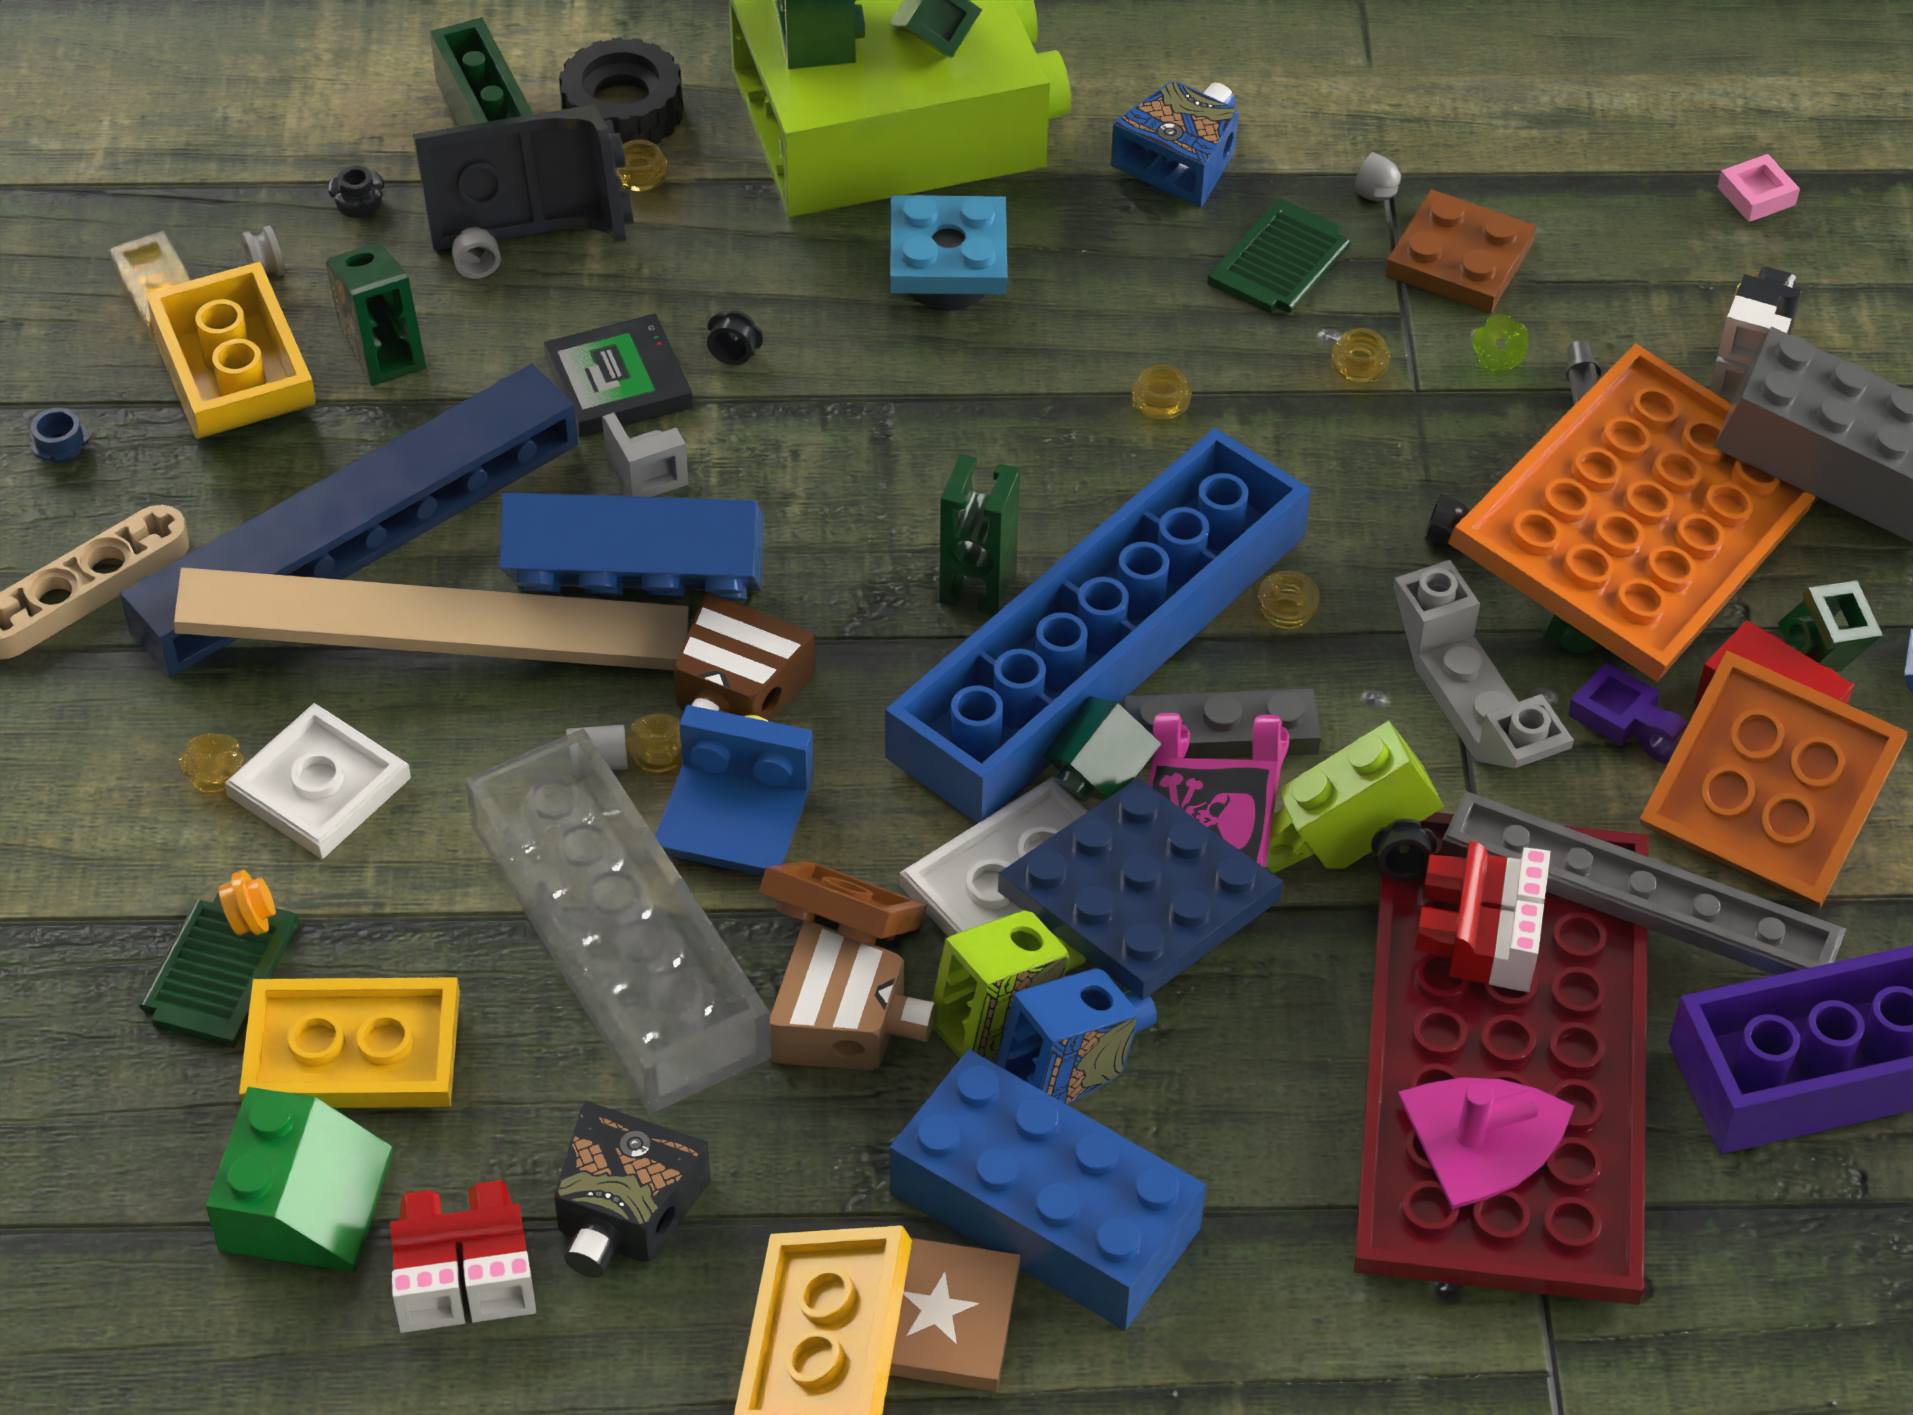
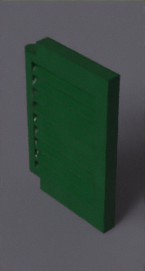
(1280, 258)
(210, 973)

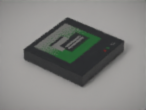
(619, 371)

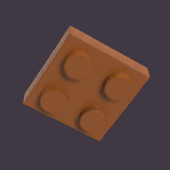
(1460, 251)
(857, 905)

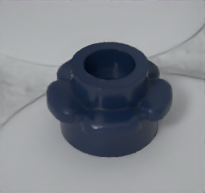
(57, 435)

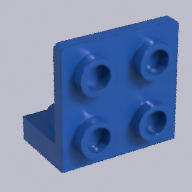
(737, 791)

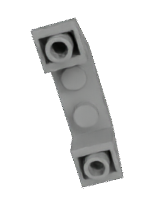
(1440, 630)

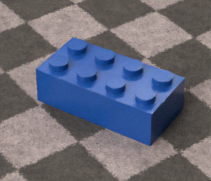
(632, 543)
(1046, 1185)

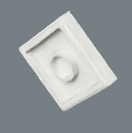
(317, 780)

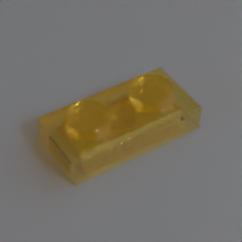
(147, 267)

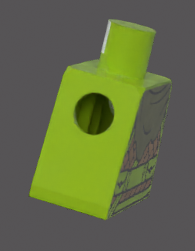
(983, 972)

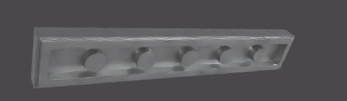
(1649, 890)

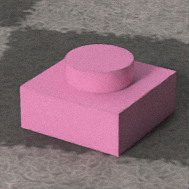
(1758, 187)

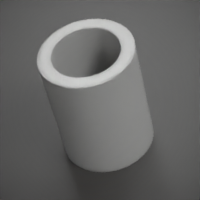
(610, 742)

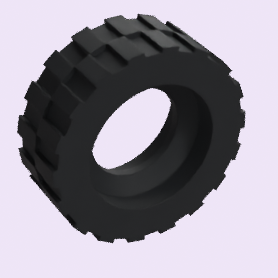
(627, 64)

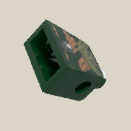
(372, 290)

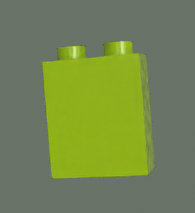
(902, 111)

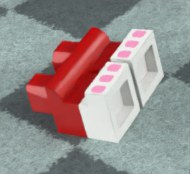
(1497, 917)
(435, 1246)

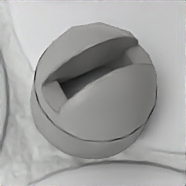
(1377, 178)
(469, 259)

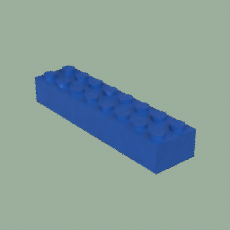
(1095, 623)

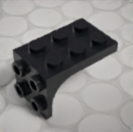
(524, 176)

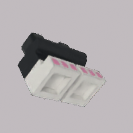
(1756, 307)

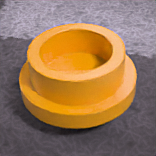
(247, 903)

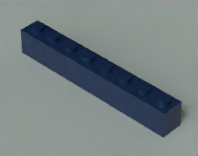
(370, 504)

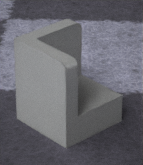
(647, 462)

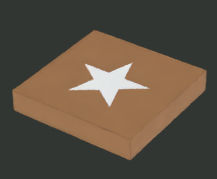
(955, 1315)

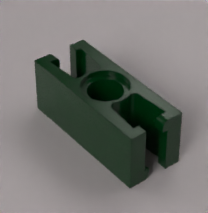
(979, 534)

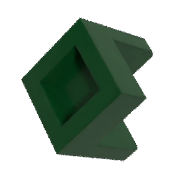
(937, 22)

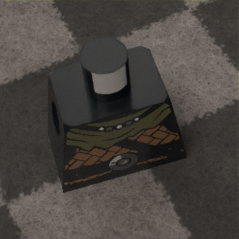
(625, 1187)

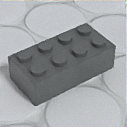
(1826, 430)

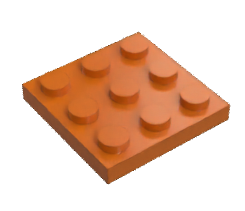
(1773, 779)

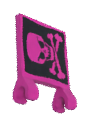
(1223, 794)

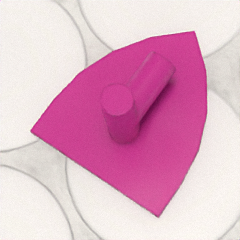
(1484, 1133)

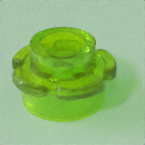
(1515, 348)

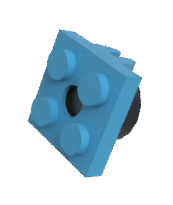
(948, 249)

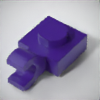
(1624, 707)

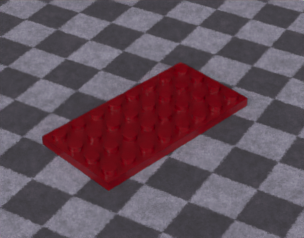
(1574, 1036)

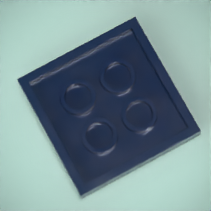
(1140, 887)

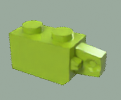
(1347, 799)

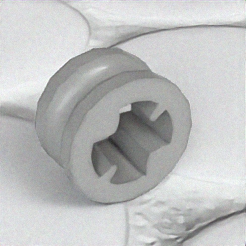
(264, 249)

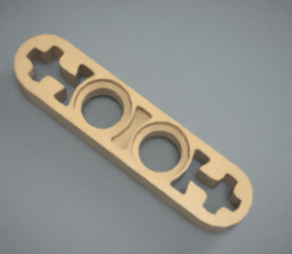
(88, 588)

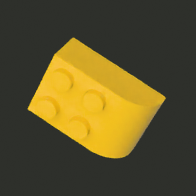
(229, 350)

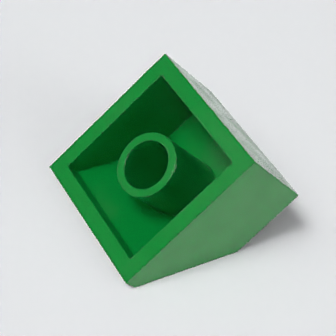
(297, 1182)

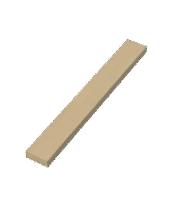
(429, 619)

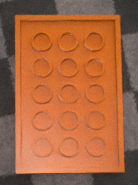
(1633, 515)

